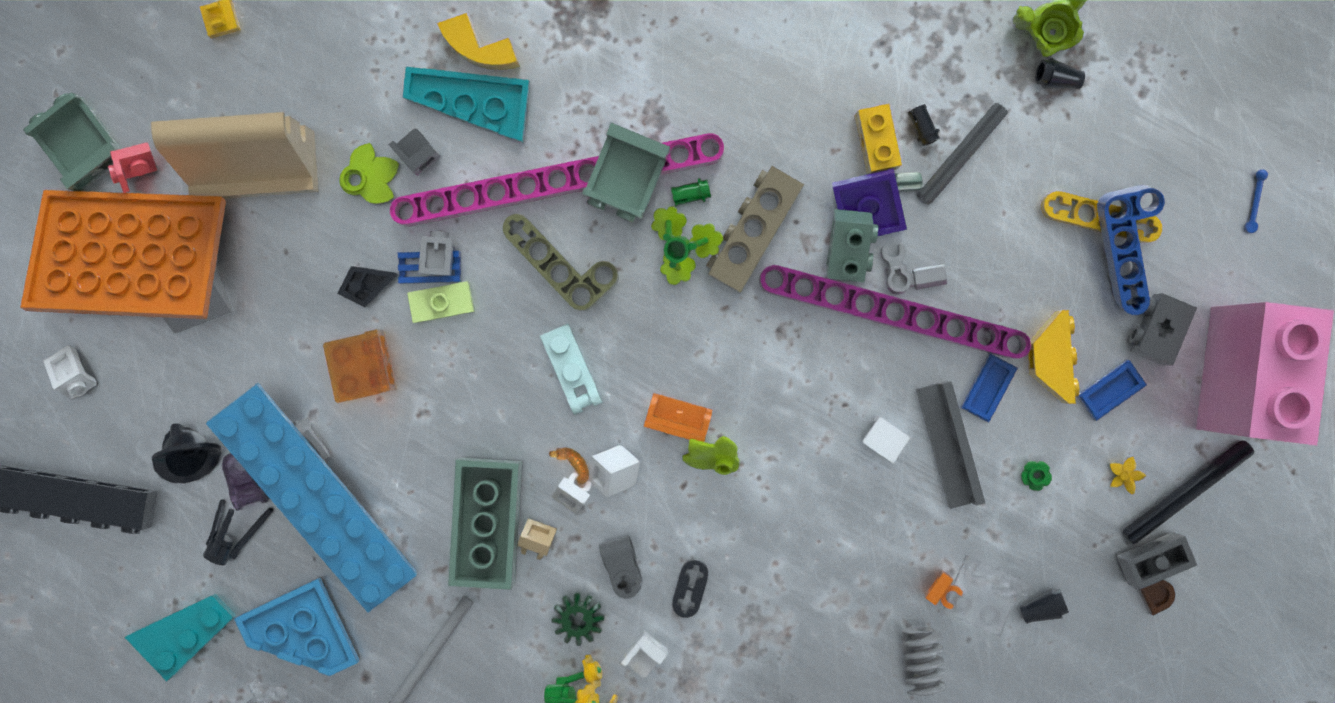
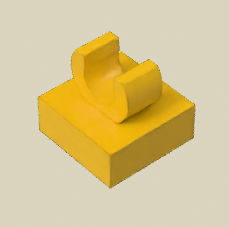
(220, 18)

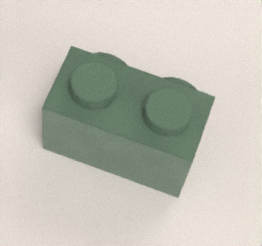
(850, 245)

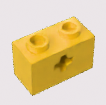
(877, 139)

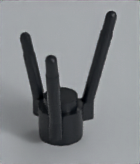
(220, 545)

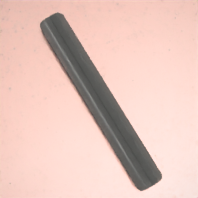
(962, 153)

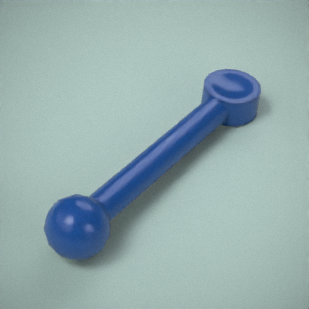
(1252, 226)

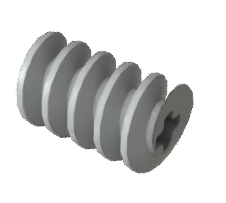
(925, 661)

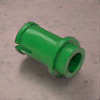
(691, 192)

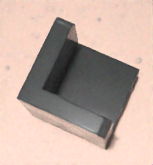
(415, 151)

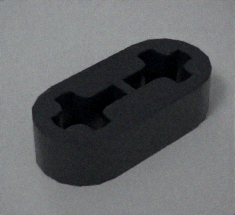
(697, 590)

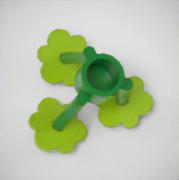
(678, 248)

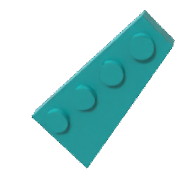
(478, 99)

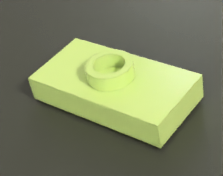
(441, 302)

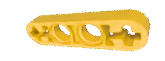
(1066, 200)

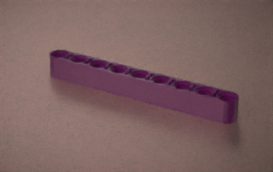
(909, 312)

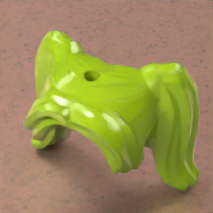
(1055, 15)

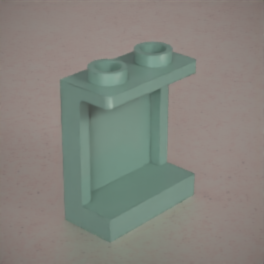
(74, 140)
(626, 173)

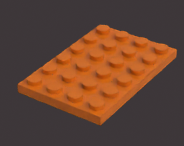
(124, 254)

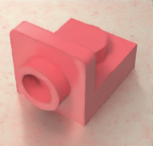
(131, 163)

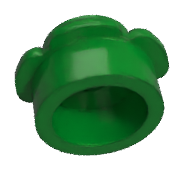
(1030, 469)

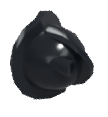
(185, 455)

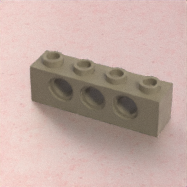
(785, 191)

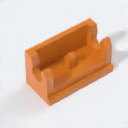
(678, 418)

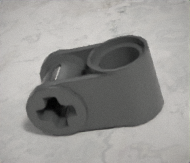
(621, 560)

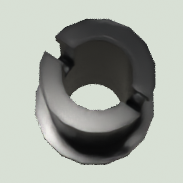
(924, 125)

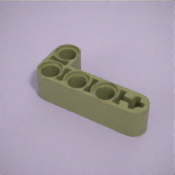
(554, 259)

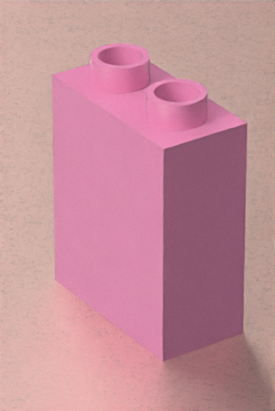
(1265, 371)

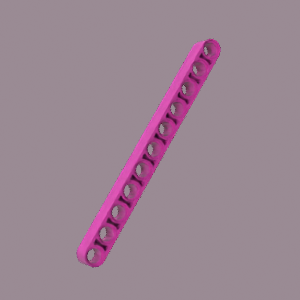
(543, 189)

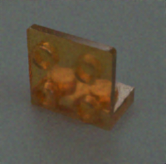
(359, 366)

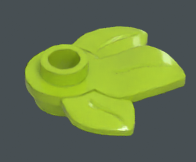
(374, 175)
(718, 456)

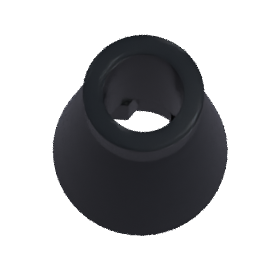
(1056, 75)
(1045, 607)

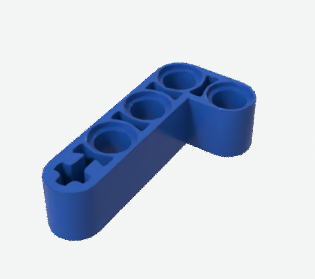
(1130, 249)

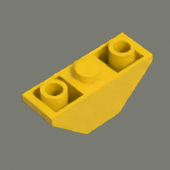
(1053, 357)

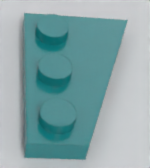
(180, 636)

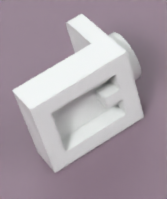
(68, 373)

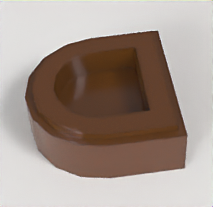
(1158, 596)

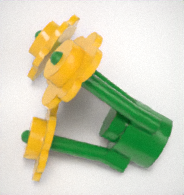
(563, 693)

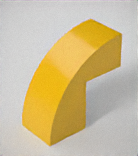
(463, 39)

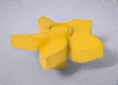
(1126, 475)

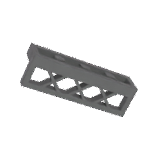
(950, 445)

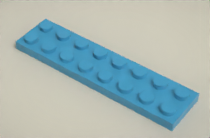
(311, 497)

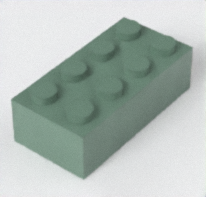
(485, 523)

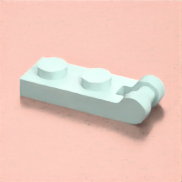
(570, 367)

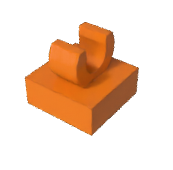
(940, 588)

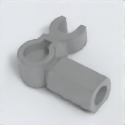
(900, 280)

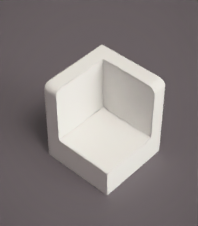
(886, 439)
(613, 470)
(644, 654)

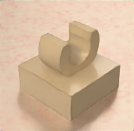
(536, 538)

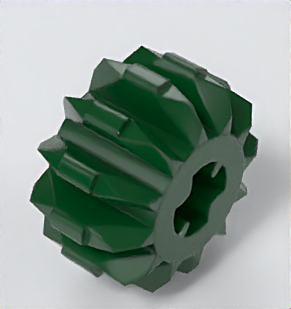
(567, 620)

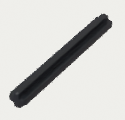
(1188, 492)

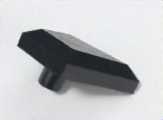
(365, 284)

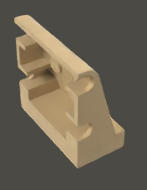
(240, 154)

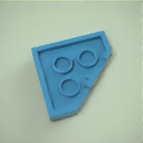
(300, 630)

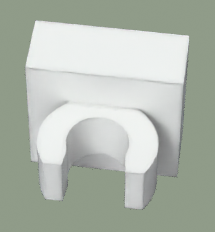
(570, 494)

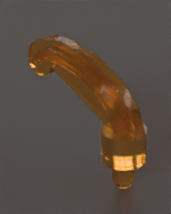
(575, 460)

